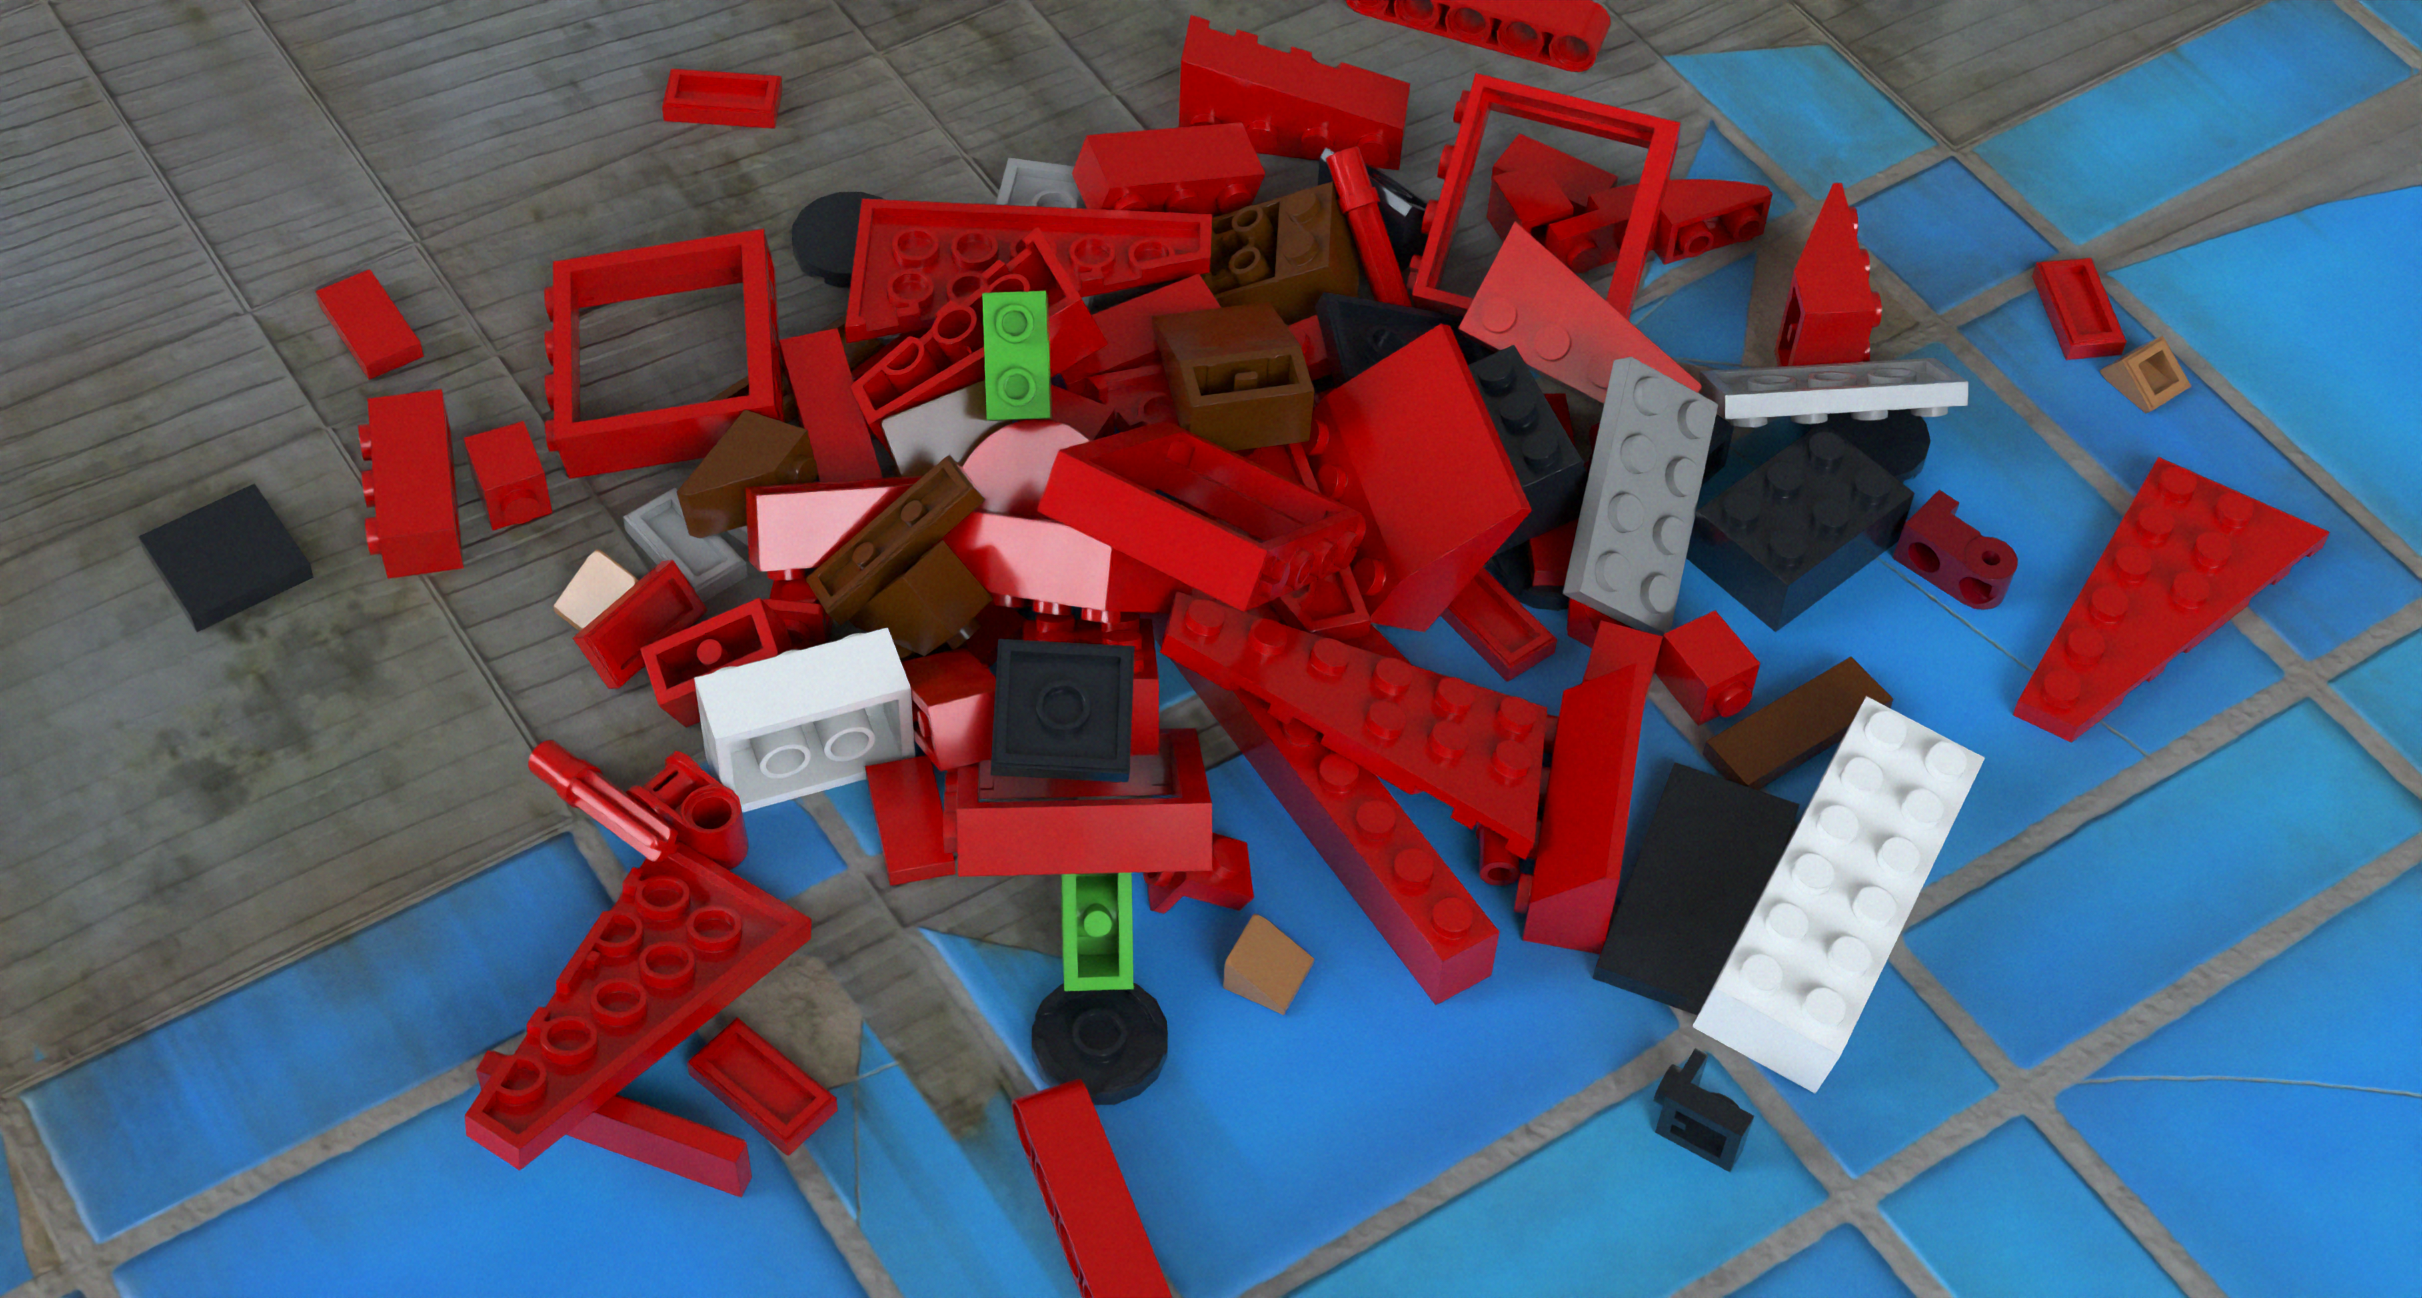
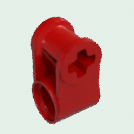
(699, 808)

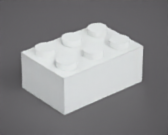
(806, 718)

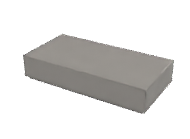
(663, 535)

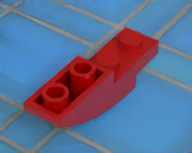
(1691, 221)

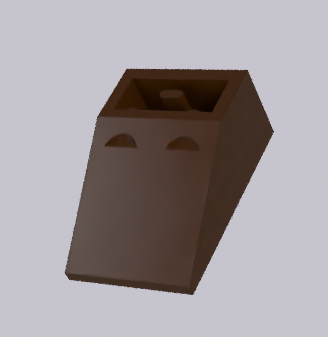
(1284, 254)
(1236, 376)

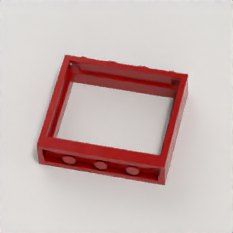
(1560, 110)
(647, 272)
(1109, 496)
(1084, 833)

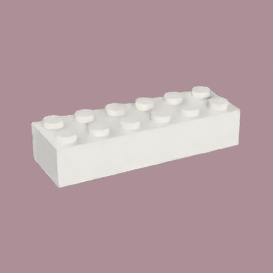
(1839, 895)

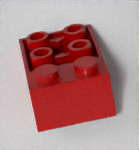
(1830, 293)

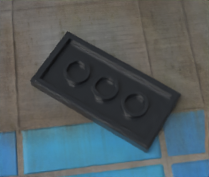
(1693, 887)

